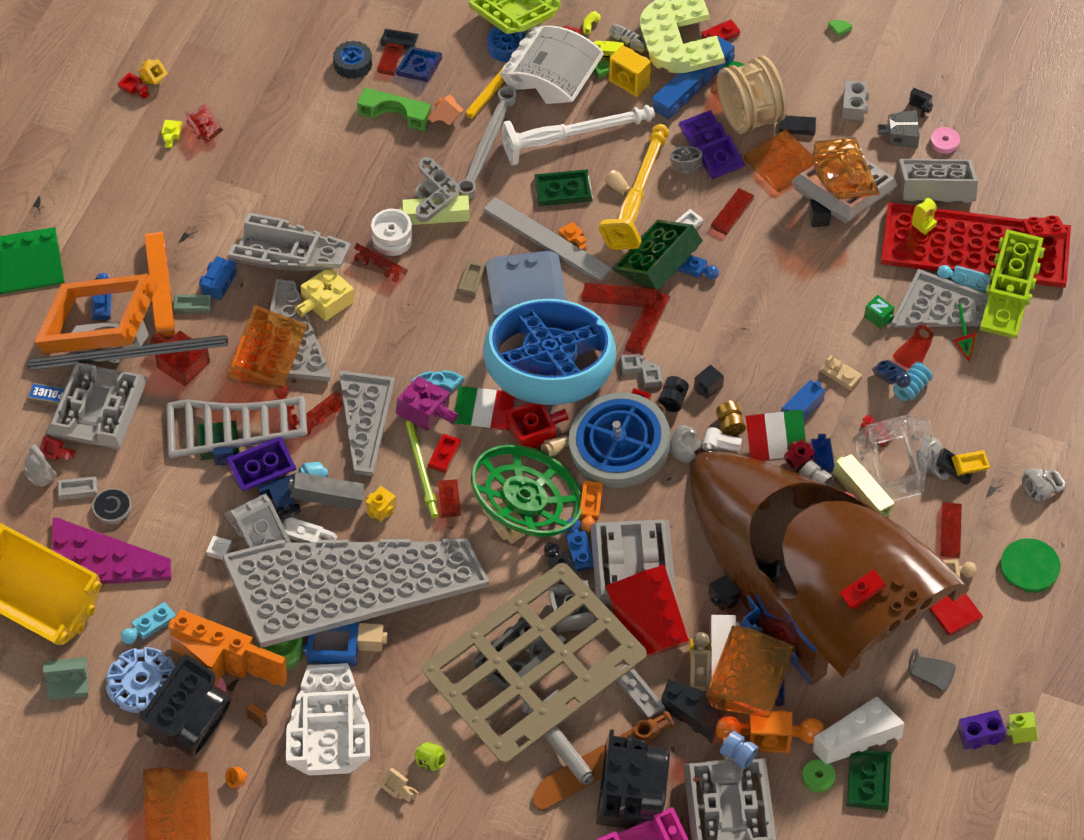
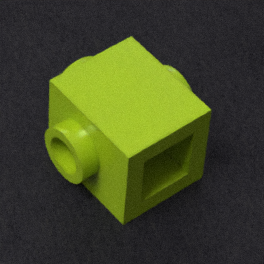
(1022, 727)

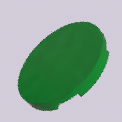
(1030, 565)

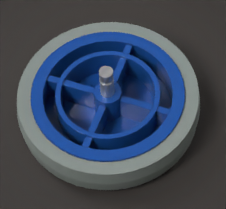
(619, 440)

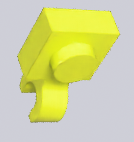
(170, 131)

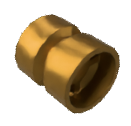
(731, 418)

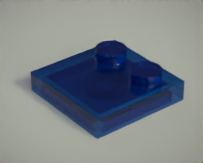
(419, 64)

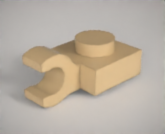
(395, 785)

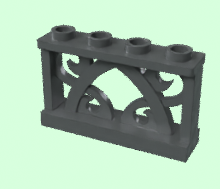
(508, 637)

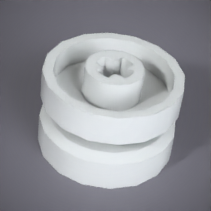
(391, 232)

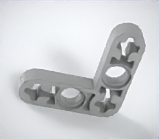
(441, 192)

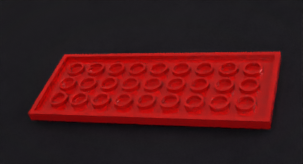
(963, 241)

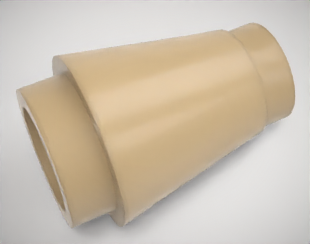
(617, 182)
(554, 446)

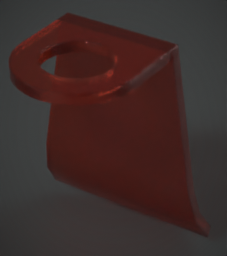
(915, 348)

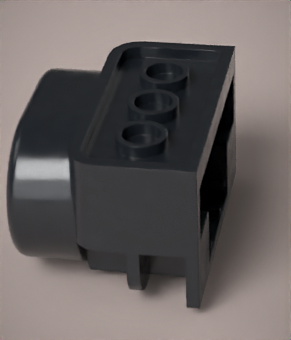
(185, 708)
(631, 782)

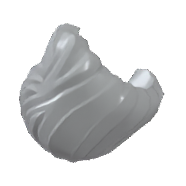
(684, 444)

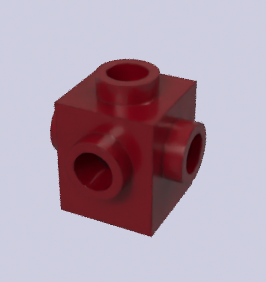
(799, 454)

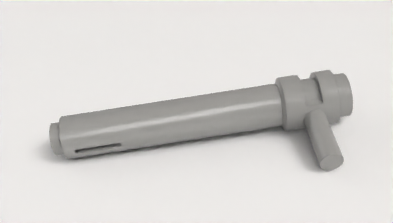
(565, 749)

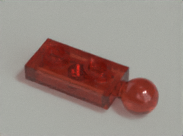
(282, 393)

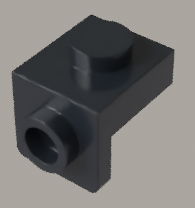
(921, 100)
(772, 570)

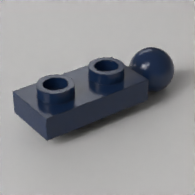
(892, 373)

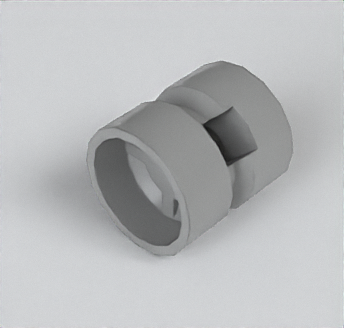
(813, 472)

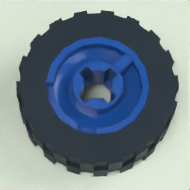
(352, 59)

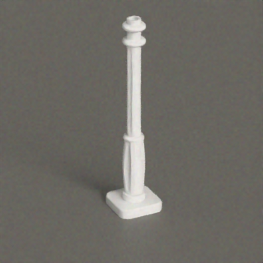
(514, 142)

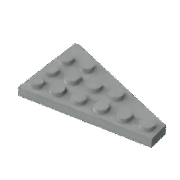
(935, 303)
(309, 359)

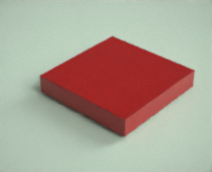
(955, 615)

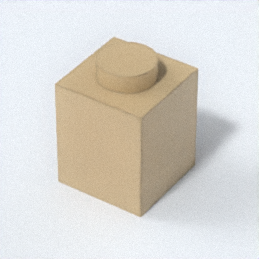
(371, 637)

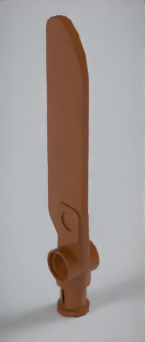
(564, 783)

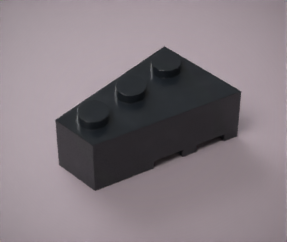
(691, 707)

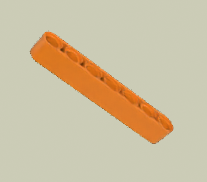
(159, 273)

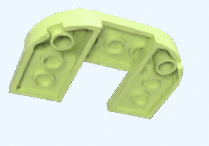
(663, 41)

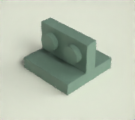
(66, 678)

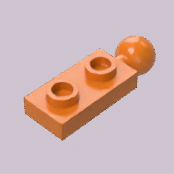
(590, 504)

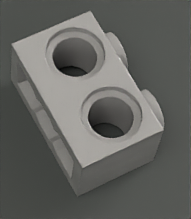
(854, 100)

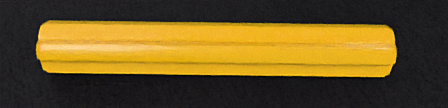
(485, 96)

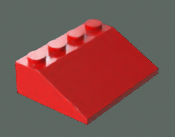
(649, 610)

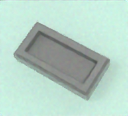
(77, 488)

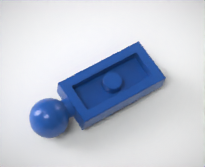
(696, 267)
(101, 303)
(579, 547)

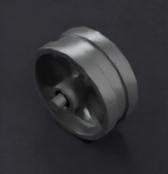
(686, 160)

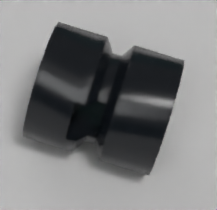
(673, 393)

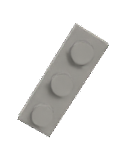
(640, 694)

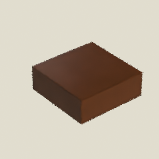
(256, 715)

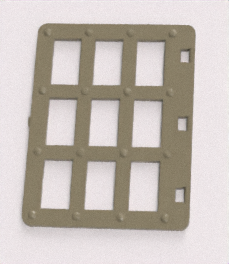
(554, 711)

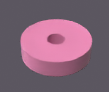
(941, 134)

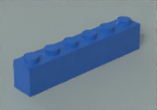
(686, 85)

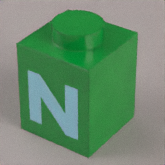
(879, 312)

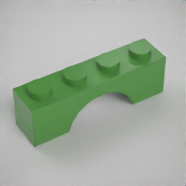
(373, 103)

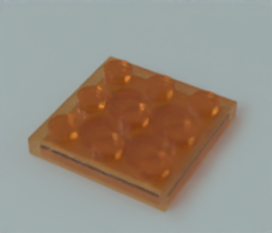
(780, 160)

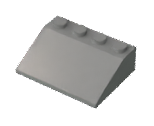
(938, 179)

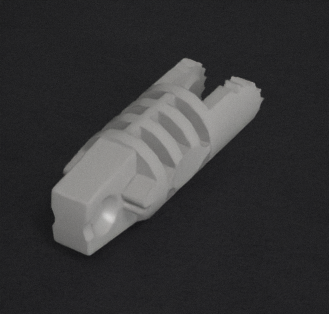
(628, 37)

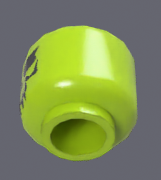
(430, 756)

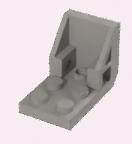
(257, 522)

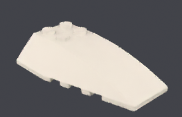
(328, 723)

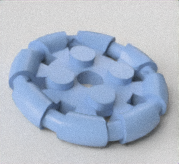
(128, 675)

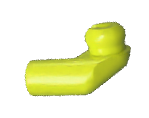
(588, 20)

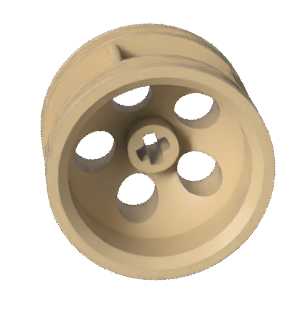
(752, 95)

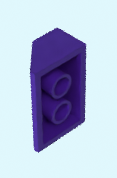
(260, 464)

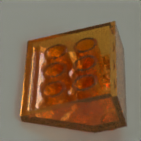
(267, 349)
(749, 672)
(176, 804)

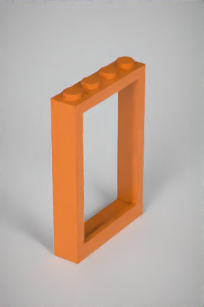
(49, 336)

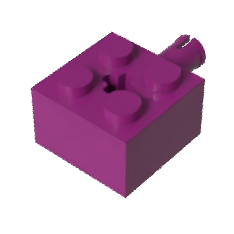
(424, 404)

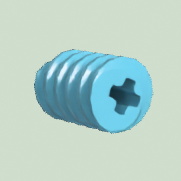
(920, 377)

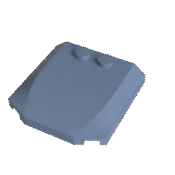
(523, 279)

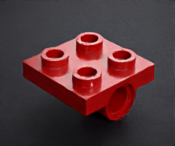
(1044, 227)

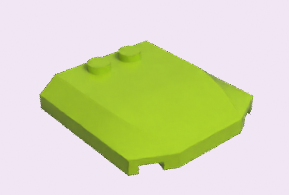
(515, 15)

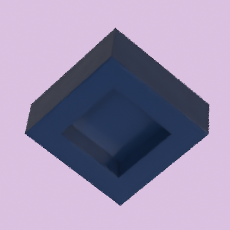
(221, 455)

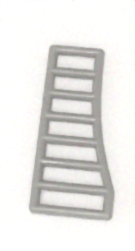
(227, 407)

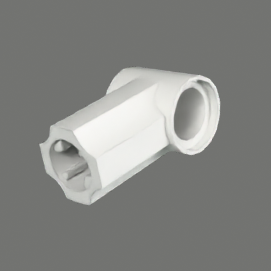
(717, 441)

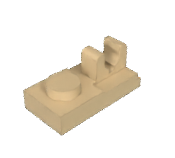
(841, 373)

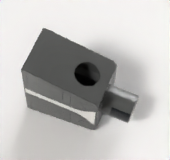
(901, 129)

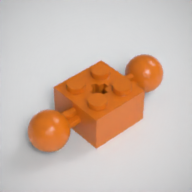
(771, 733)

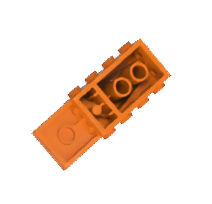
(217, 649)

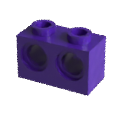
(979, 725)

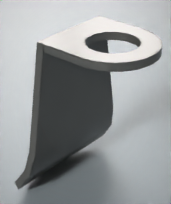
(931, 670)

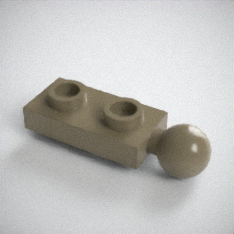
(700, 663)

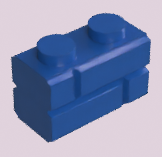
(218, 277)

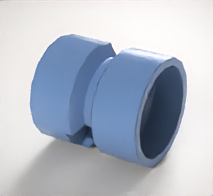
(741, 751)

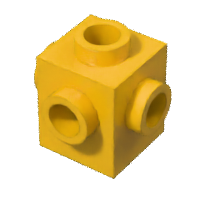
(152, 71)
(380, 504)

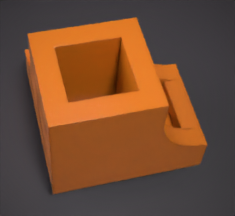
(446, 110)

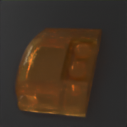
(843, 169)

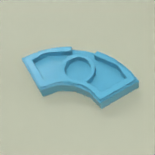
(446, 380)

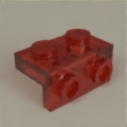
(204, 123)

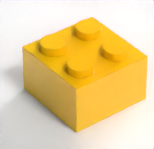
(629, 71)

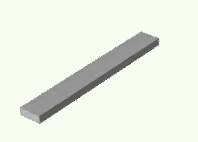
(547, 239)

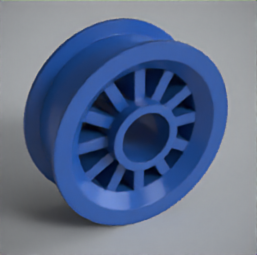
(502, 44)

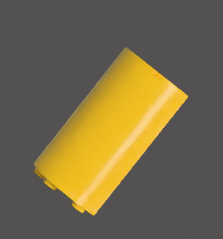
(44, 588)

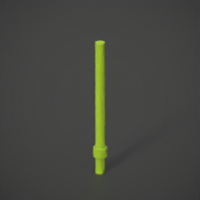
(430, 499)

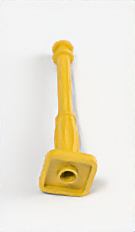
(621, 232)

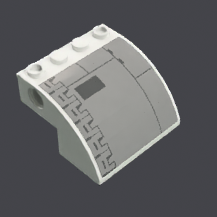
(552, 62)

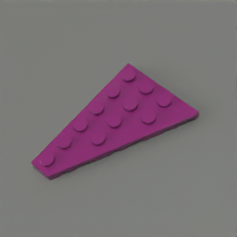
(107, 556)

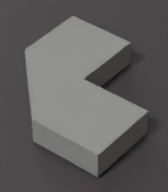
(638, 364)

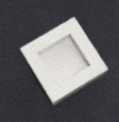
(218, 547)

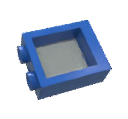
(333, 646)

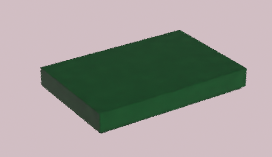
(563, 187)
(869, 780)

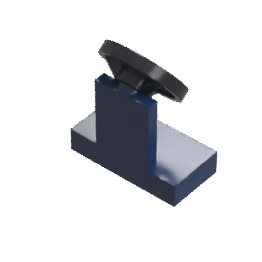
(278, 492)

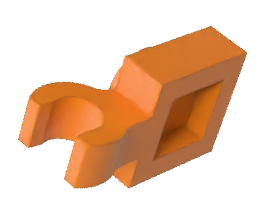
(573, 234)

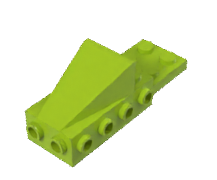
(1011, 283)

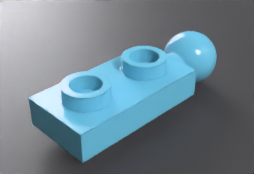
(966, 277)
(148, 623)

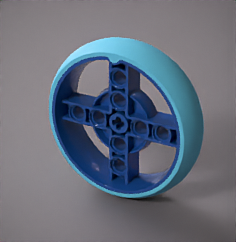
(549, 351)

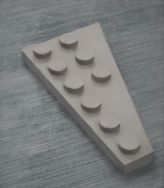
(366, 412)

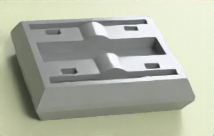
(844, 209)
(98, 408)
(630, 551)
(726, 802)

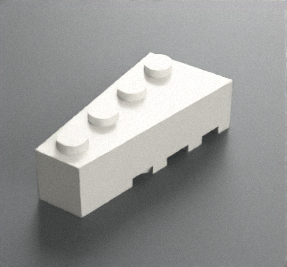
(719, 630)
(861, 729)

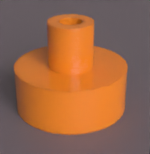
(235, 777)

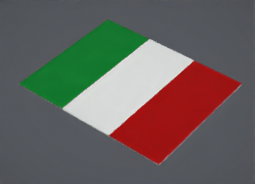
(483, 407)
(773, 432)

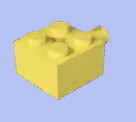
(325, 295)

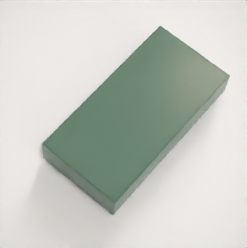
(192, 304)

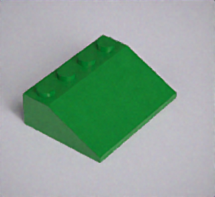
(30, 260)

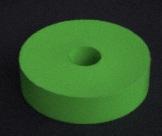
(818, 784)

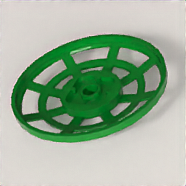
(533, 491)

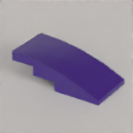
(717, 147)

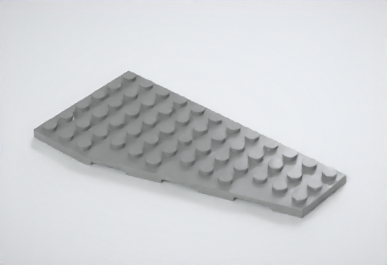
(334, 583)

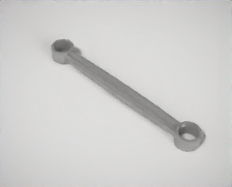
(487, 141)

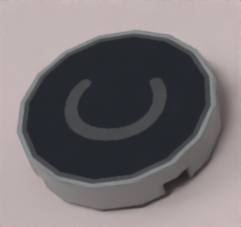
(112, 506)

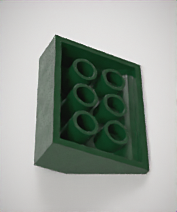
(660, 254)

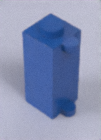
(807, 399)

